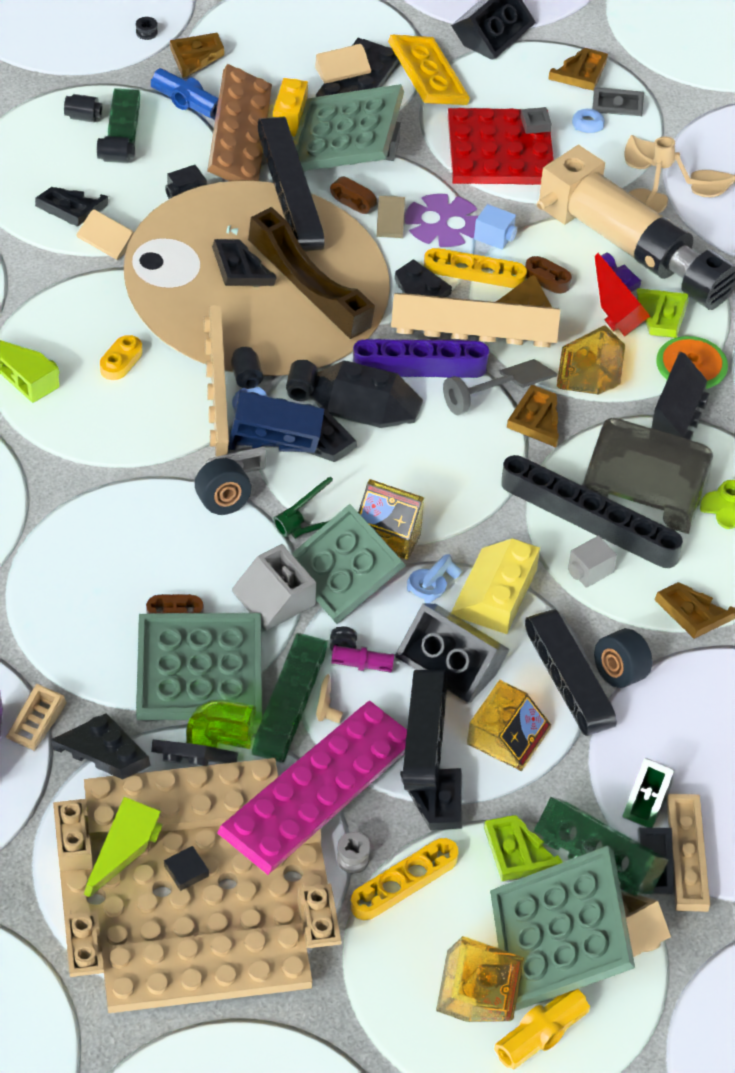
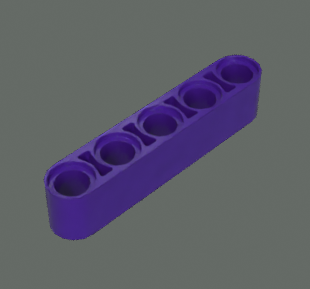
(424, 357)

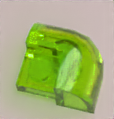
(222, 723)

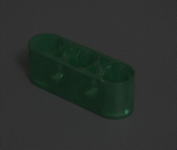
(124, 113)

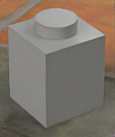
(592, 561)

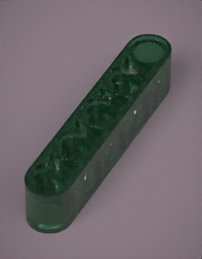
(290, 697)

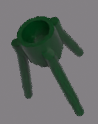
(290, 520)

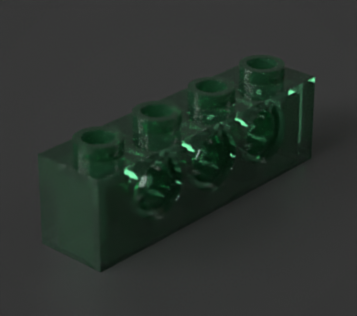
(561, 816)

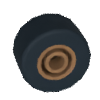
(222, 486)
(623, 658)

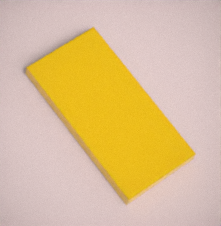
(428, 70)

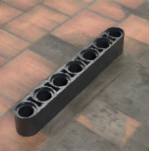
(290, 182)
(591, 511)

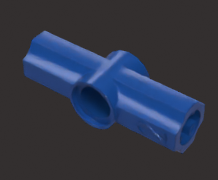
(185, 93)

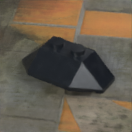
(366, 395)

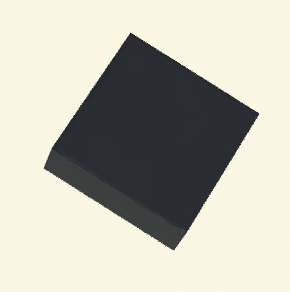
(186, 868)

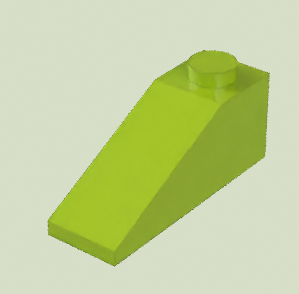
(28, 371)
(127, 839)

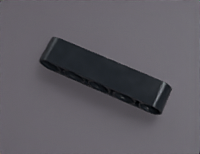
(570, 672)
(425, 730)

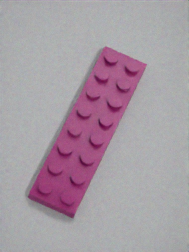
(315, 787)

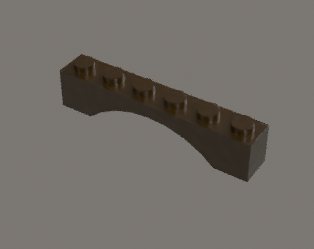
(342, 305)

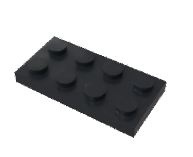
(382, 64)

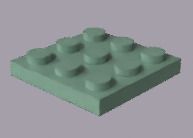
(347, 562)

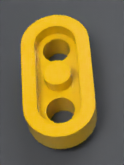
(121, 357)

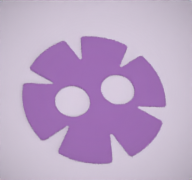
(446, 235)

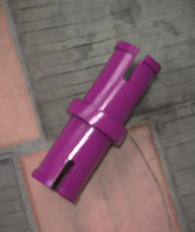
(362, 659)

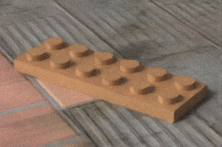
(235, 139)

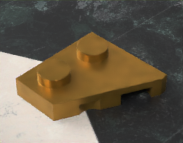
(196, 52)
(536, 416)
(693, 609)

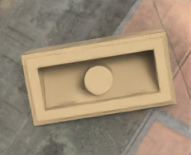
(342, 63)
(105, 234)

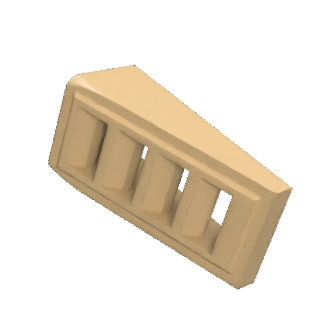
(37, 695)

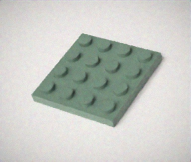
(348, 127)
(197, 660)
(565, 926)

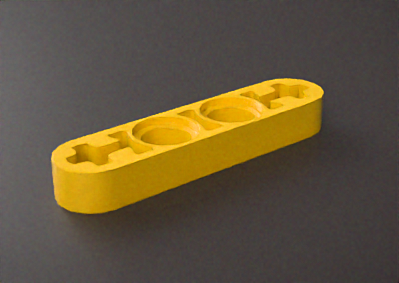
(474, 271)
(408, 882)

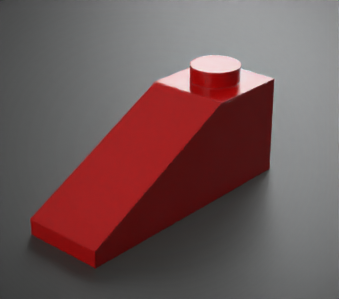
(617, 301)

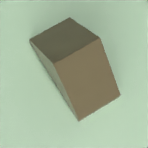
(390, 216)

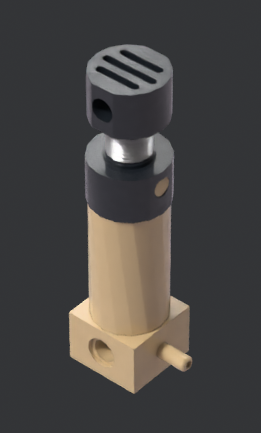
(577, 189)

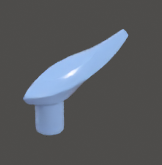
(443, 564)

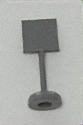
(523, 374)

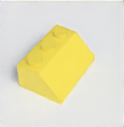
(497, 584)

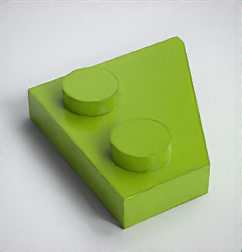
(665, 311)
(516, 848)

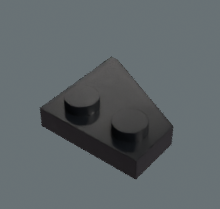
(69, 204)
(239, 265)
(418, 280)
(334, 439)
(195, 753)
(441, 807)

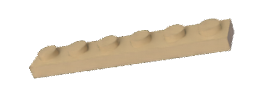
(217, 389)

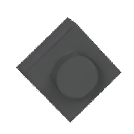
(536, 120)

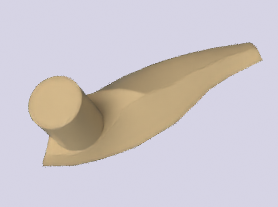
(323, 709)

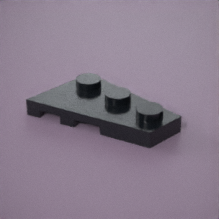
(105, 745)

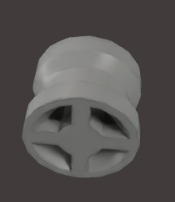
(349, 860)

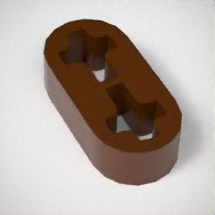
(353, 195)
(549, 274)
(174, 603)

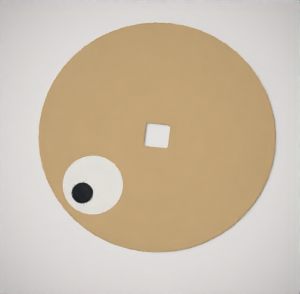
(177, 278)

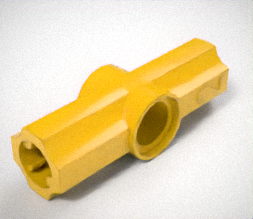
(541, 1028)

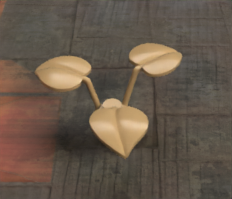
(662, 154)

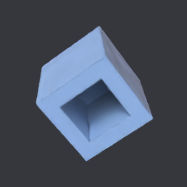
(495, 227)

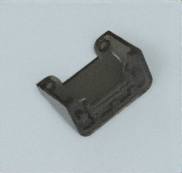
(650, 470)

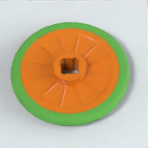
(703, 353)

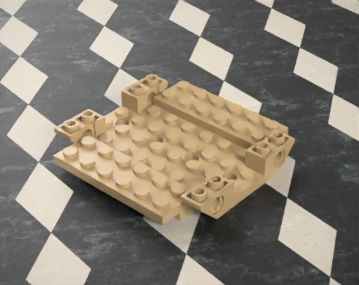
(198, 939)

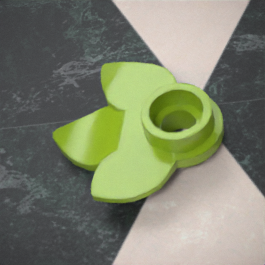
(721, 503)

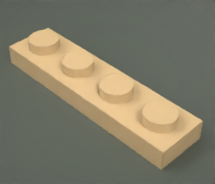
(689, 856)

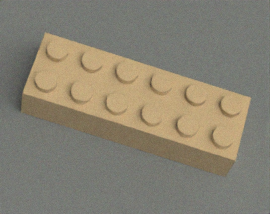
(475, 317)

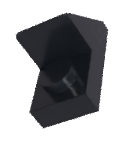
(661, 842)

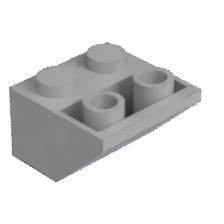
(275, 587)

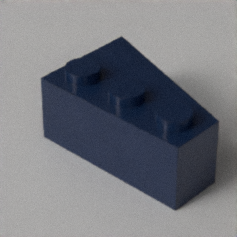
(275, 423)

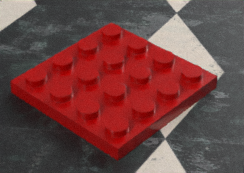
(494, 148)

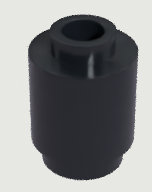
(83, 107)
(115, 149)
(246, 368)
(301, 380)

